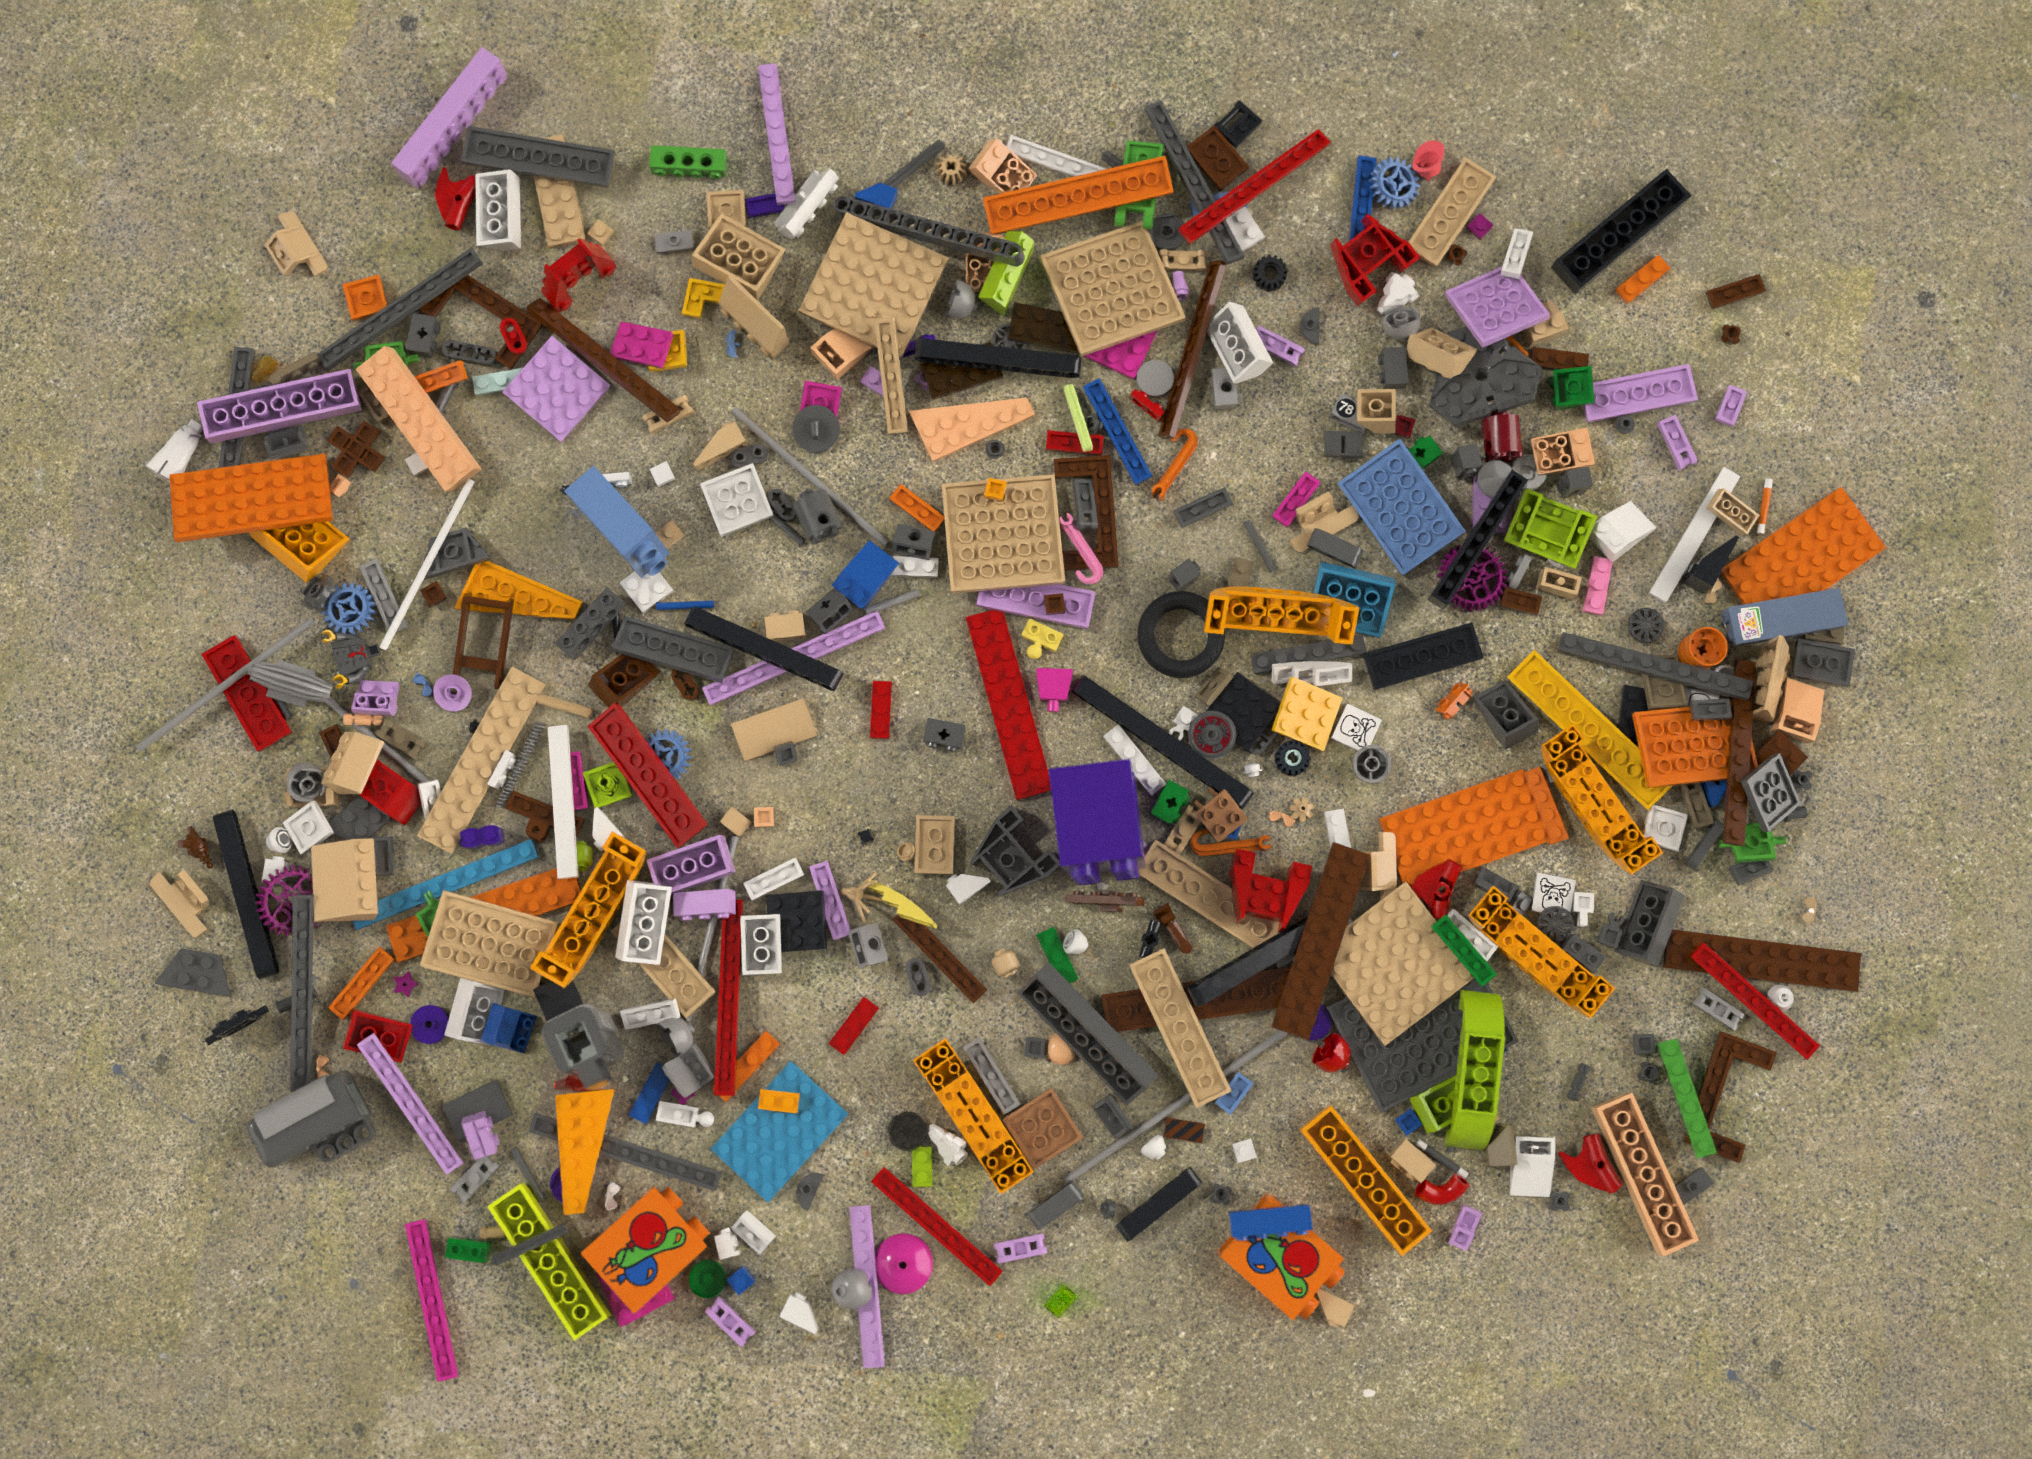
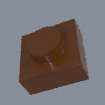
(433, 594)
(1054, 604)

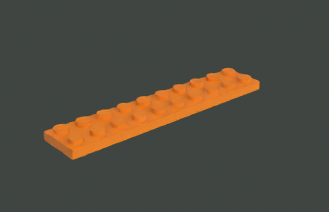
(1078, 195)
(531, 895)

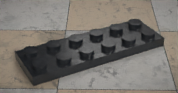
(1423, 656)

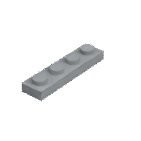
(382, 593)
(991, 1075)

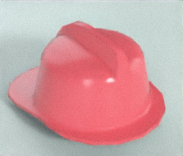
(1428, 159)

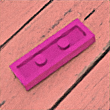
(1296, 498)
(578, 782)

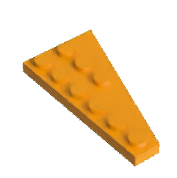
(529, 596)
(580, 1137)

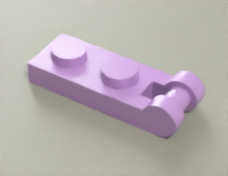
(1279, 346)
(1677, 442)

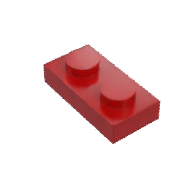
(1153, 409)

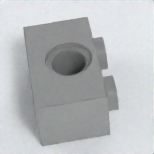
(1221, 399)
(865, 954)

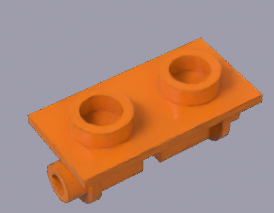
(1459, 693)

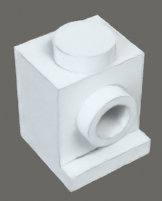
(726, 1244)

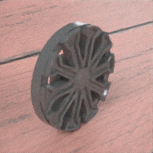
(1645, 625)
(1556, 923)

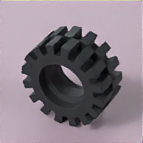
(1267, 283)

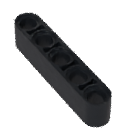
(1159, 1204)

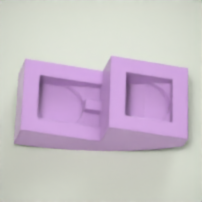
(1464, 1227)

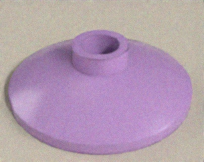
(446, 698)

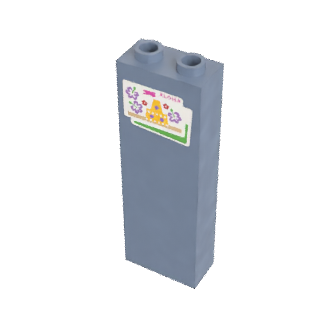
(1784, 617)

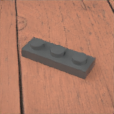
(1203, 507)

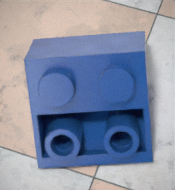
(508, 1028)

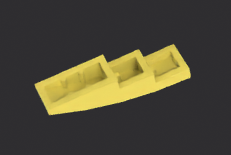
(906, 908)

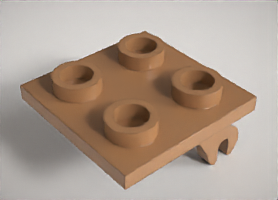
(1220, 814)

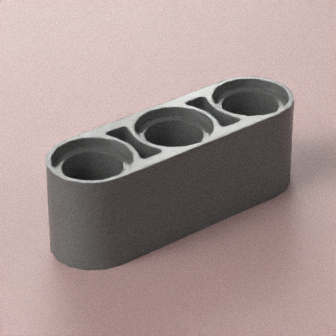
(1335, 548)
(1055, 1205)

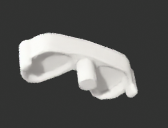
(612, 1189)

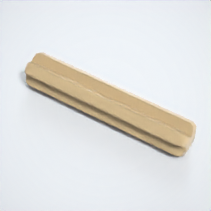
(564, 706)

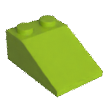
(1435, 1105)

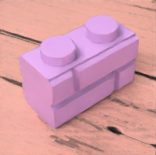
(480, 1135)

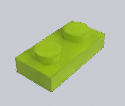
(922, 1167)

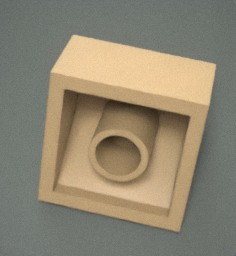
(1548, 329)
(1377, 409)

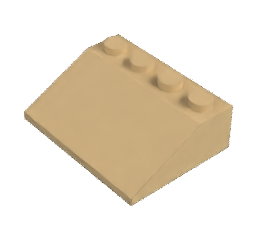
(739, 253)
(752, 318)
(1769, 678)
(344, 881)

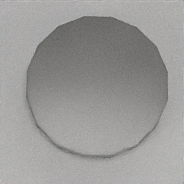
(1155, 378)
(1491, 477)

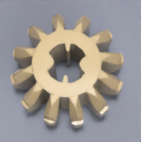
(951, 175)

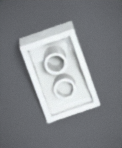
(1620, 530)

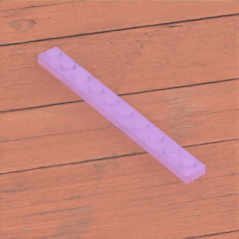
(813, 648)

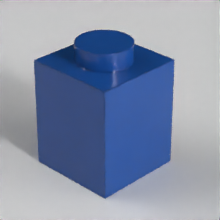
(741, 1280)

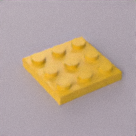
(1306, 714)

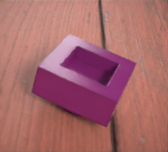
(1480, 226)

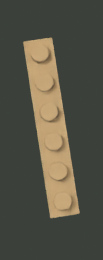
(891, 375)

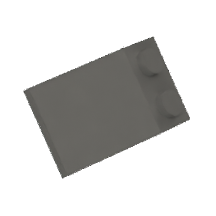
(1506, 714)

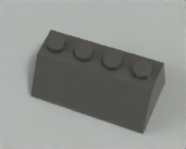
(1649, 923)

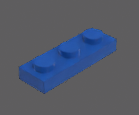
(650, 1094)

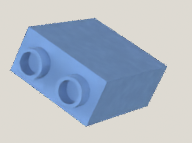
(618, 523)

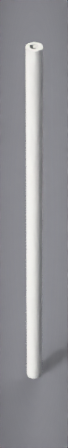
(426, 565)

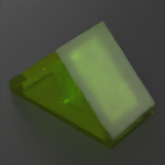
(1060, 1300)

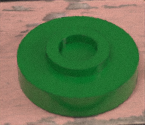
(707, 1278)

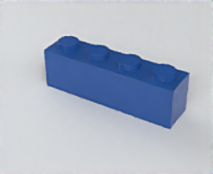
(1270, 1221)

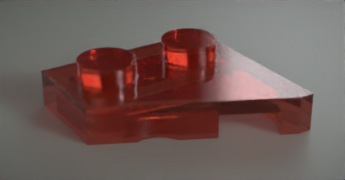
(572, 1082)

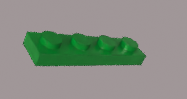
(1463, 950)

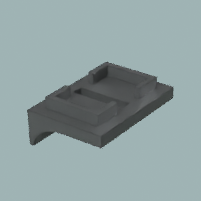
(1333, 441)

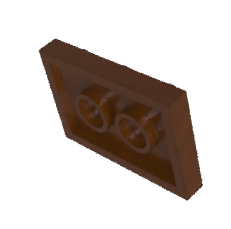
(1217, 158)

